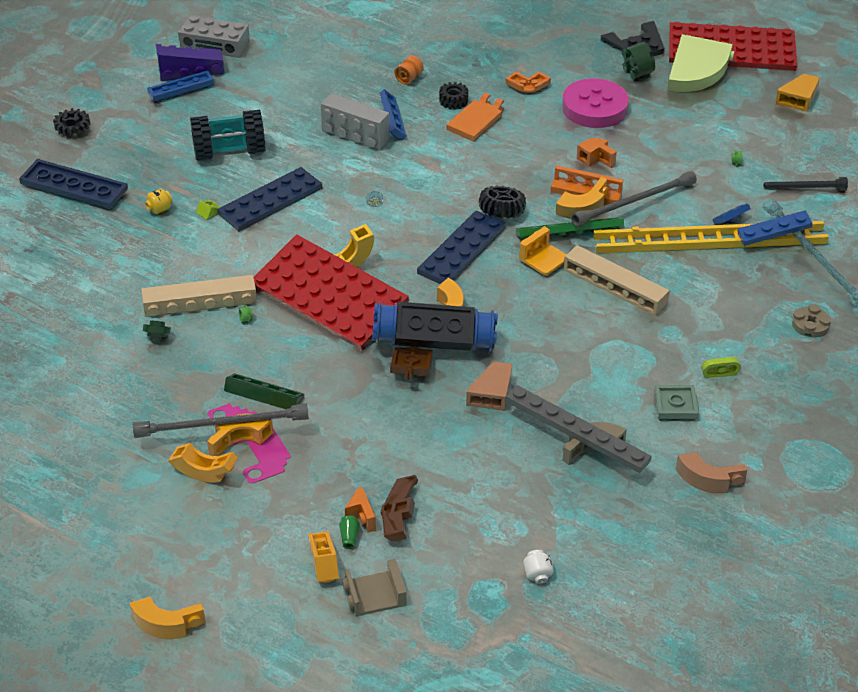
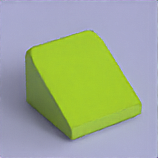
(207, 209)

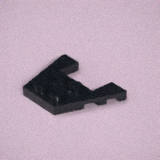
(650, 37)

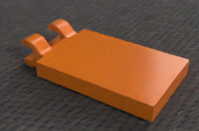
(476, 118)

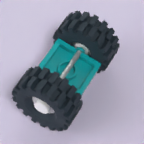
(228, 134)

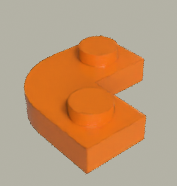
(528, 85)

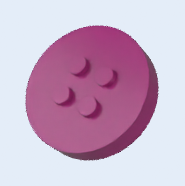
(595, 103)

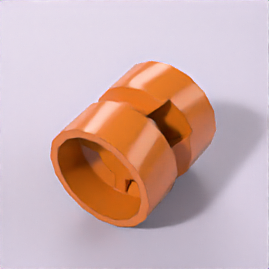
(409, 70)

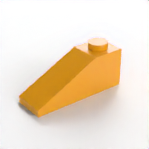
(323, 557)

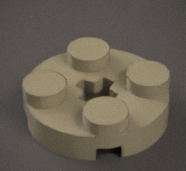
(803, 320)

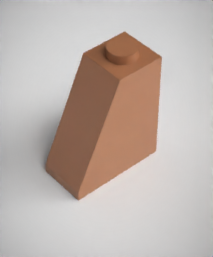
(491, 387)

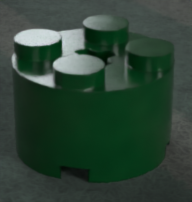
(638, 60)

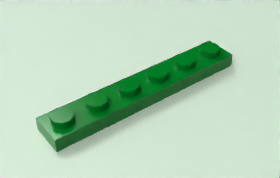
(563, 228)

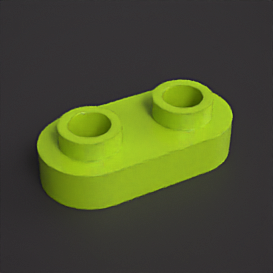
(721, 367)

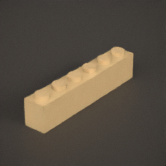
(616, 280)
(199, 295)

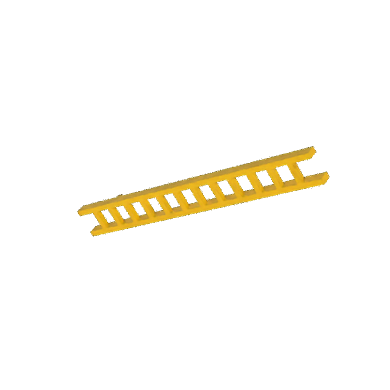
(701, 243)

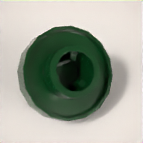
(156, 330)

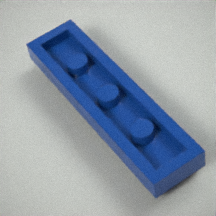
(180, 86)
(390, 105)
(774, 228)

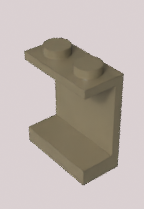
(375, 591)

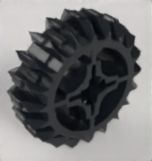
(502, 202)

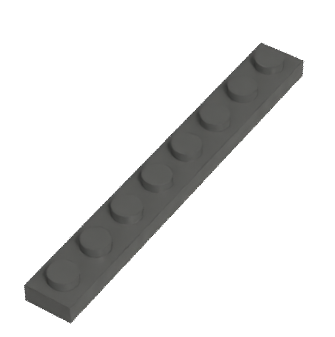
(578, 429)

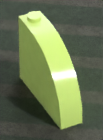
(698, 64)

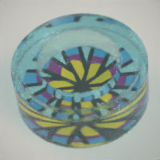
(374, 199)

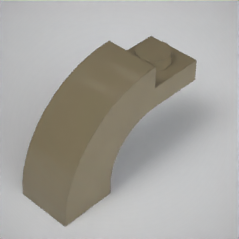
(574, 448)

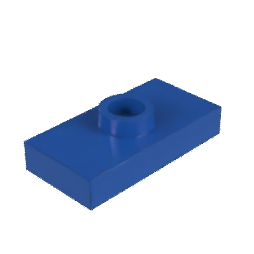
(732, 214)

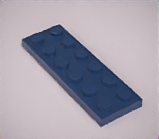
(73, 183)
(269, 199)
(461, 247)

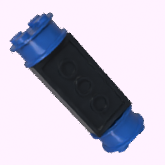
(434, 326)

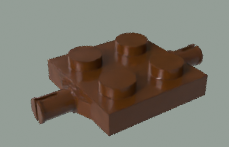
(411, 361)

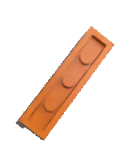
(576, 187)

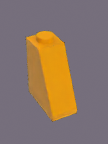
(798, 92)

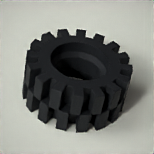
(453, 95)

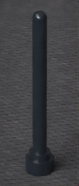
(841, 184)

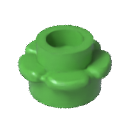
(737, 157)
(245, 314)

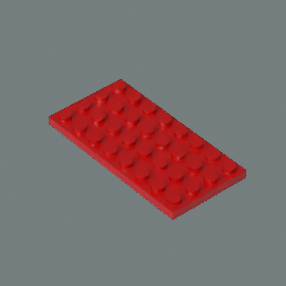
(751, 45)
(326, 290)

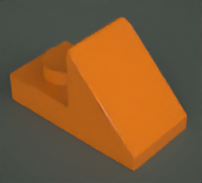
(360, 508)

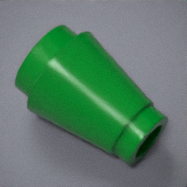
(349, 530)

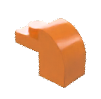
(596, 150)

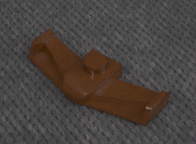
(397, 508)

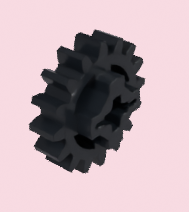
(71, 122)

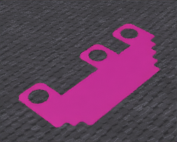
(270, 454)

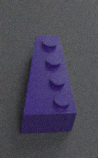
(183, 62)

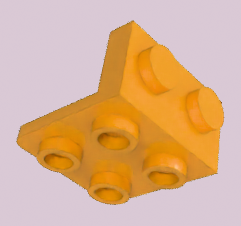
(539, 253)

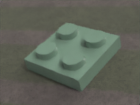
(676, 402)

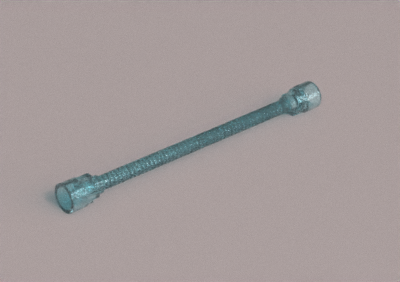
(775, 210)

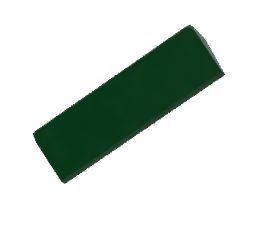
(262, 391)

